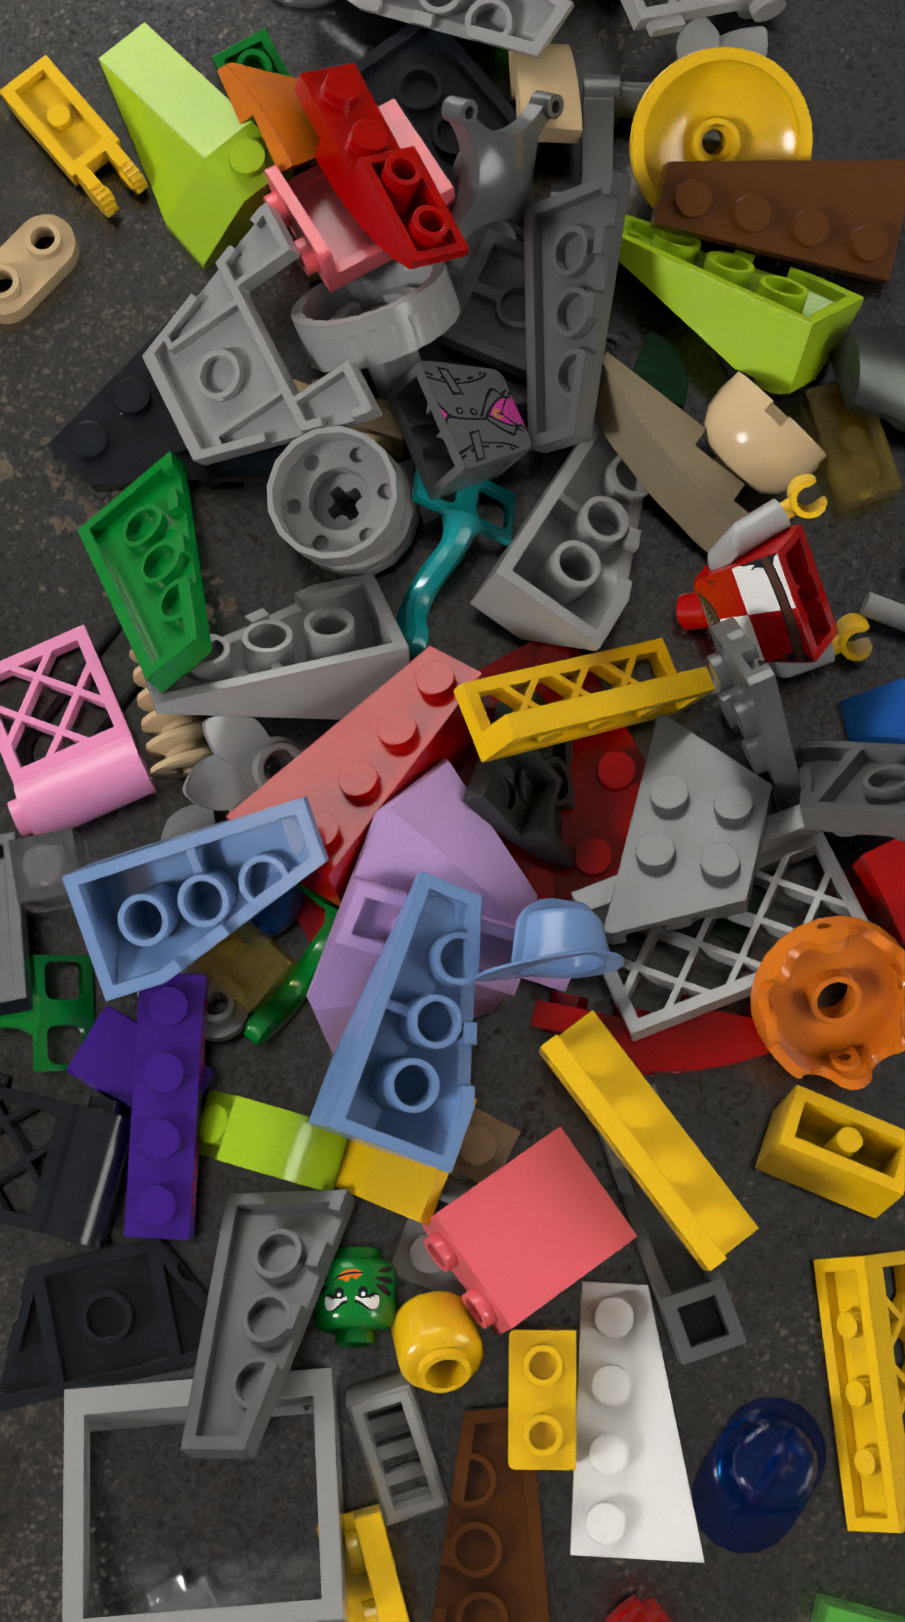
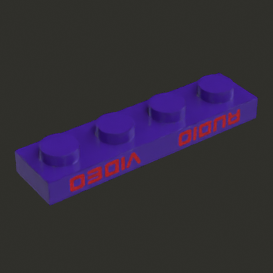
(167, 1109)

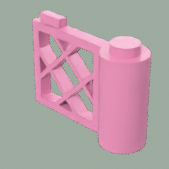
(85, 778)

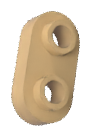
(32, 269)

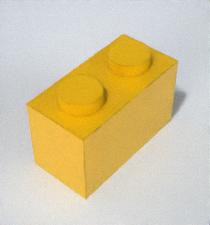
(835, 1152)

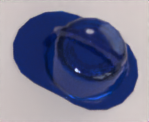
(759, 1475)

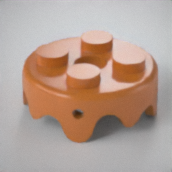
(840, 1039)

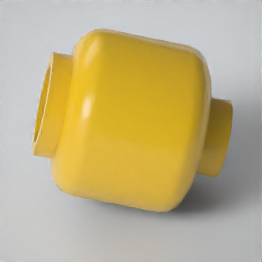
(436, 1342)

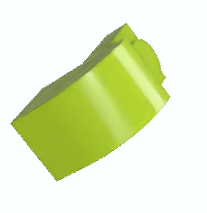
(269, 1141)

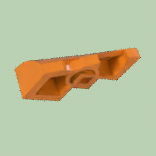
(277, 111)

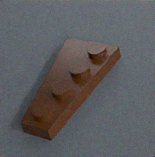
(801, 212)
(493, 1532)

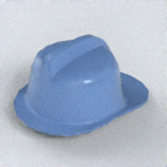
(557, 942)

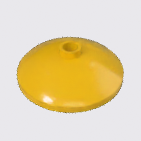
(721, 90)

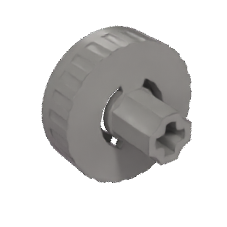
(377, 320)

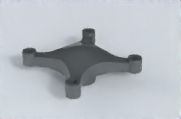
(497, 165)

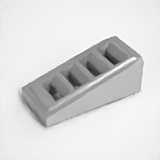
(378, 1393)

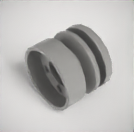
(316, 481)

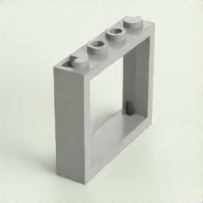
(167, 1404)

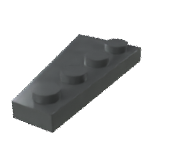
(569, 292)
(259, 1302)

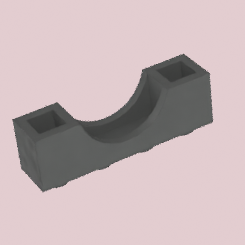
(690, 1299)

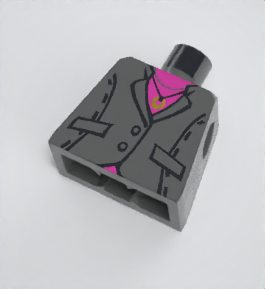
(458, 424)

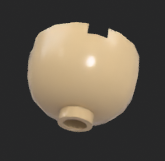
(757, 438)

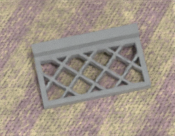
(782, 845)

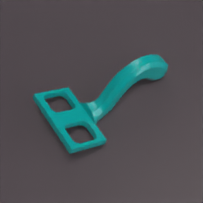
(460, 526)

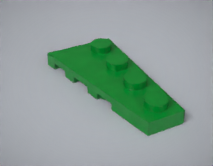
(152, 571)

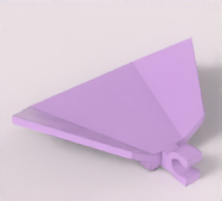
(433, 833)

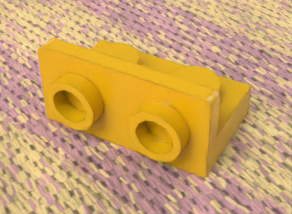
(542, 1399)
(371, 1569)

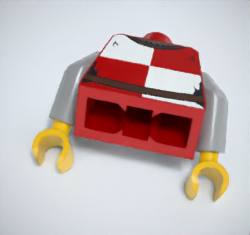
(773, 590)

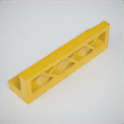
(579, 711)
(648, 1140)
(866, 1384)

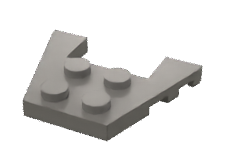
(225, 371)

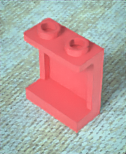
(322, 225)
(527, 1233)

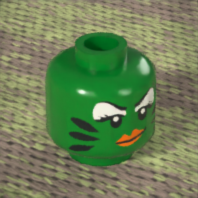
(357, 1297)

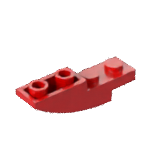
(374, 178)
(691, 1047)

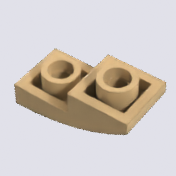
(554, 74)

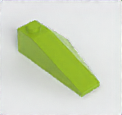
(189, 144)
(750, 317)

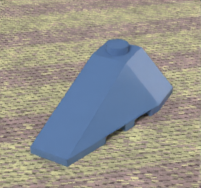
(181, 896)
(408, 1047)

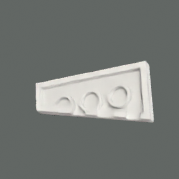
(629, 1459)

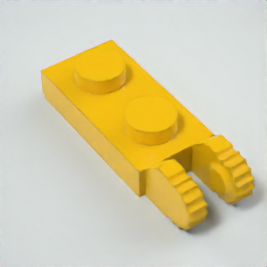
(70, 131)

